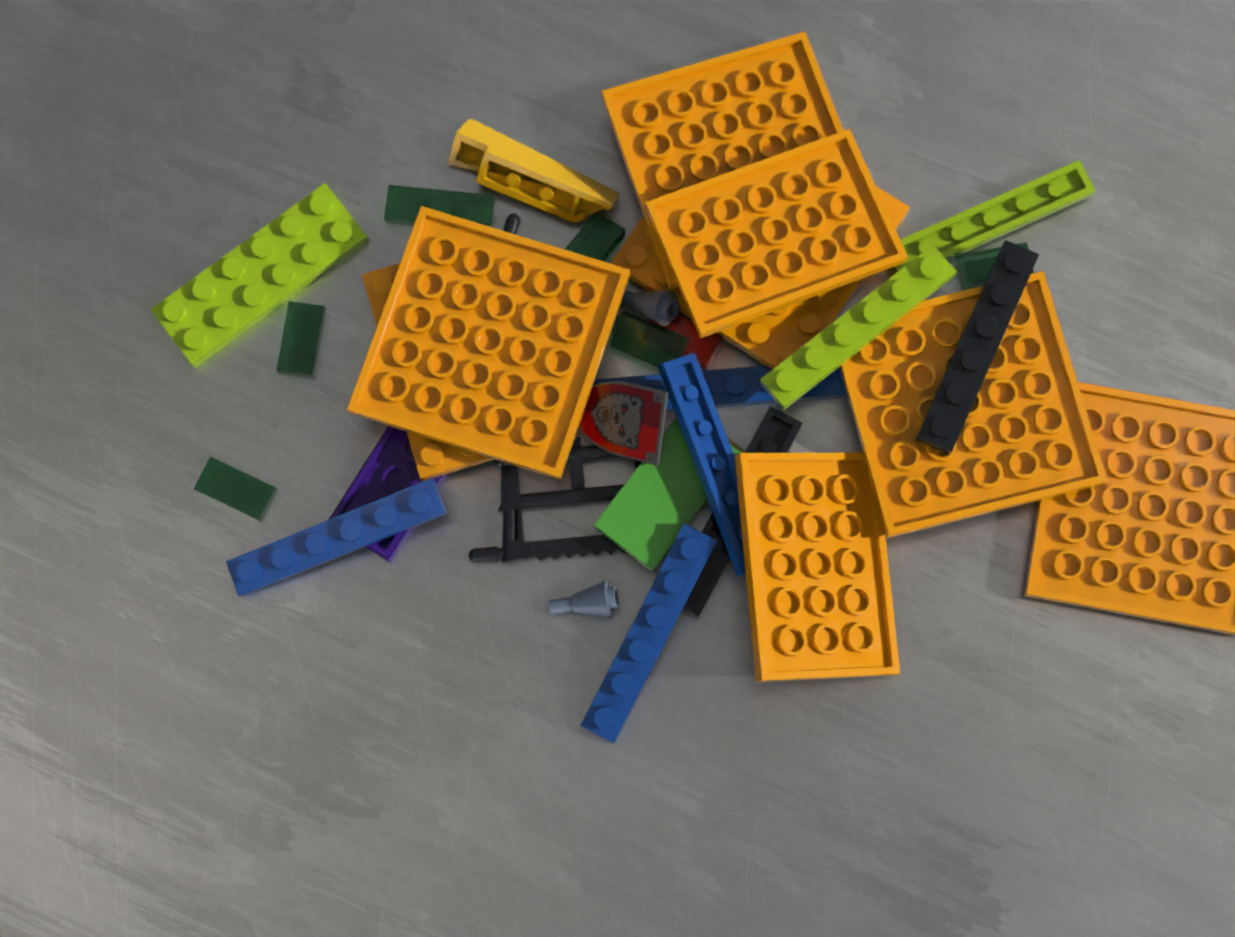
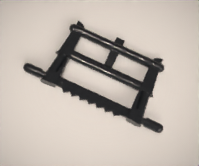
(512, 502)

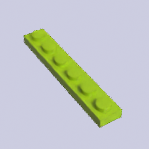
(1002, 214)
(858, 327)

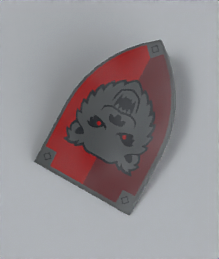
(626, 420)

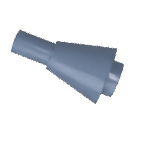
(657, 305)
(595, 600)

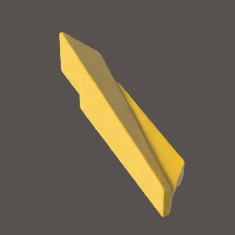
(527, 174)

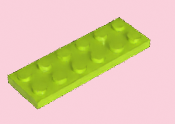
(259, 275)

